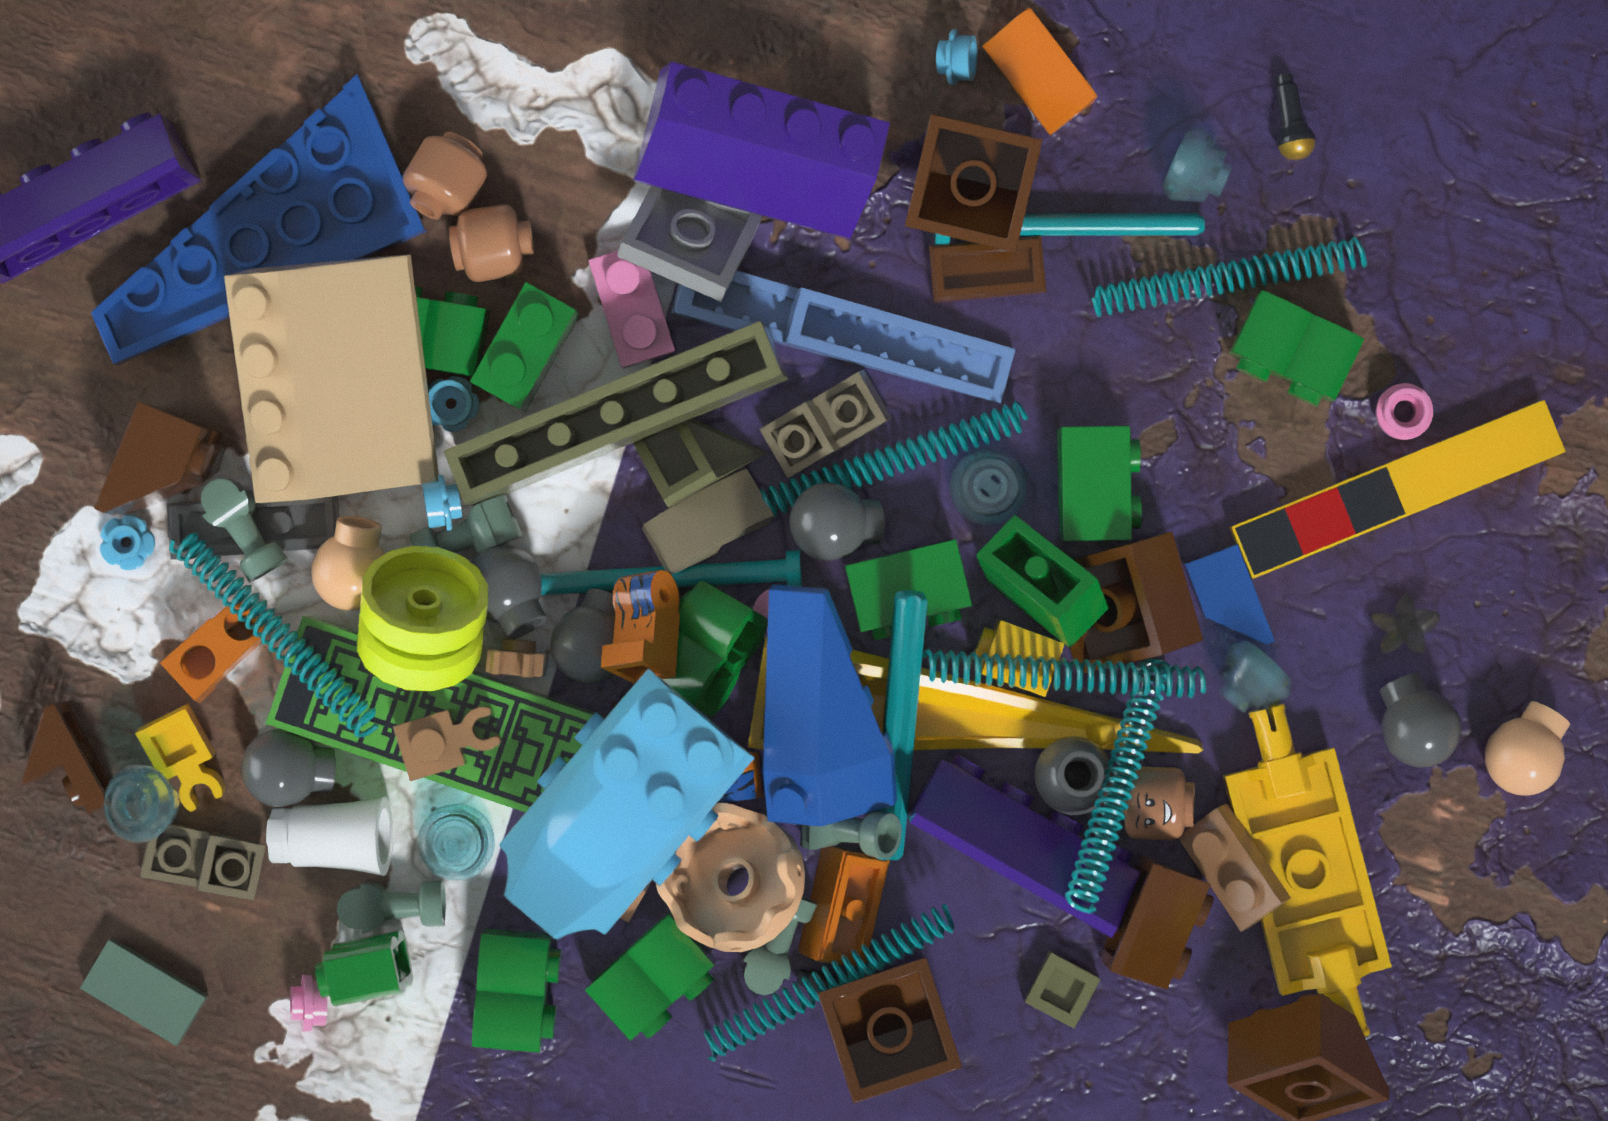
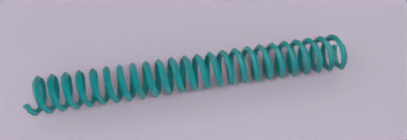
(1217, 273)
(898, 457)
(219, 571)
(1068, 669)
(1088, 894)
(882, 957)

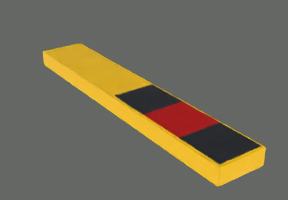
(1397, 489)

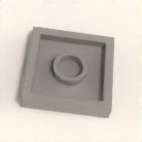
(689, 240)

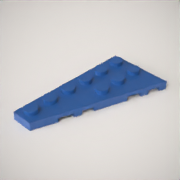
(311, 200)

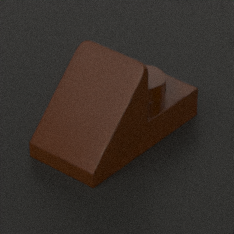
(63, 744)

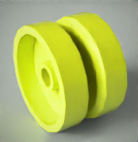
(422, 618)

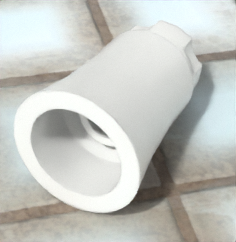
(333, 835)

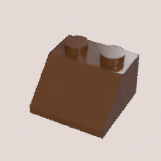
(973, 182)
(158, 460)
(1146, 603)
(1158, 924)
(889, 1030)
(1304, 1060)

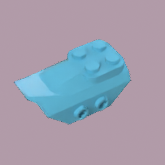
(619, 809)

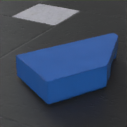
(1228, 594)

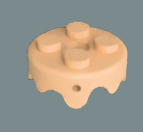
(698, 885)

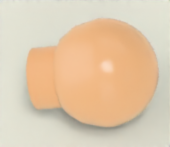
(344, 560)
(1527, 751)

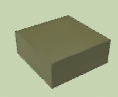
(1061, 989)

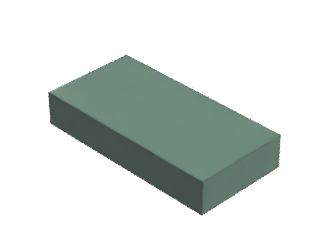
(144, 991)

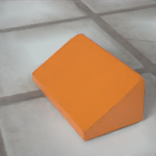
(1040, 71)
(848, 899)

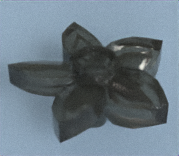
(1406, 626)

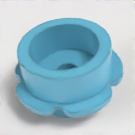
(957, 57)
(466, 406)
(441, 503)
(141, 547)

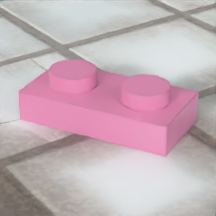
(631, 310)

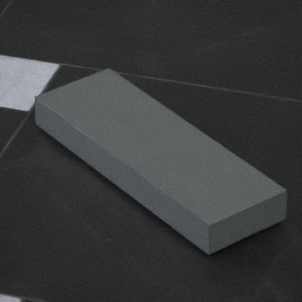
(289, 523)

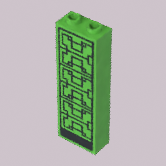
(530, 724)

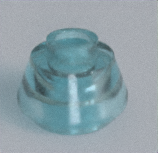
(1196, 169)
(975, 473)
(1252, 678)
(140, 803)
(455, 824)

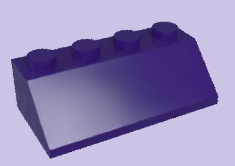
(760, 150)
(91, 192)
(1018, 841)

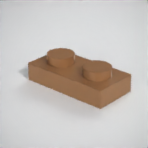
(1234, 867)

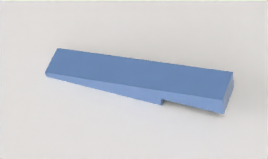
(855, 334)

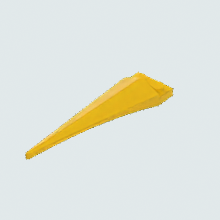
(981, 715)

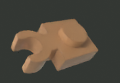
(517, 658)
(437, 743)

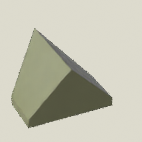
(692, 458)

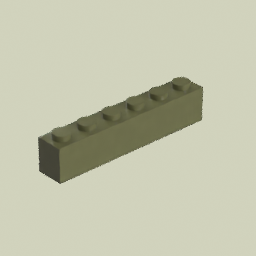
(616, 414)

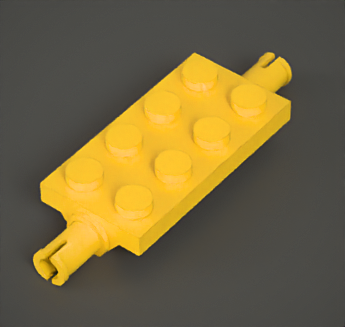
(1306, 832)

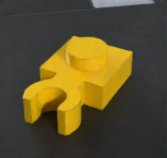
(179, 748)

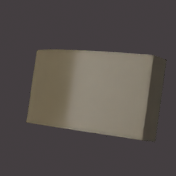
(825, 423)
(707, 520)
(204, 861)

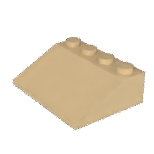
(332, 378)

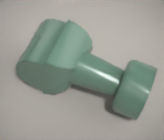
(232, 507)
(486, 526)
(876, 834)
(371, 905)
(771, 963)

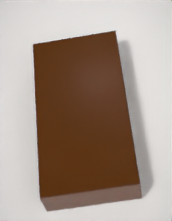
(986, 272)

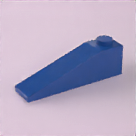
(819, 729)

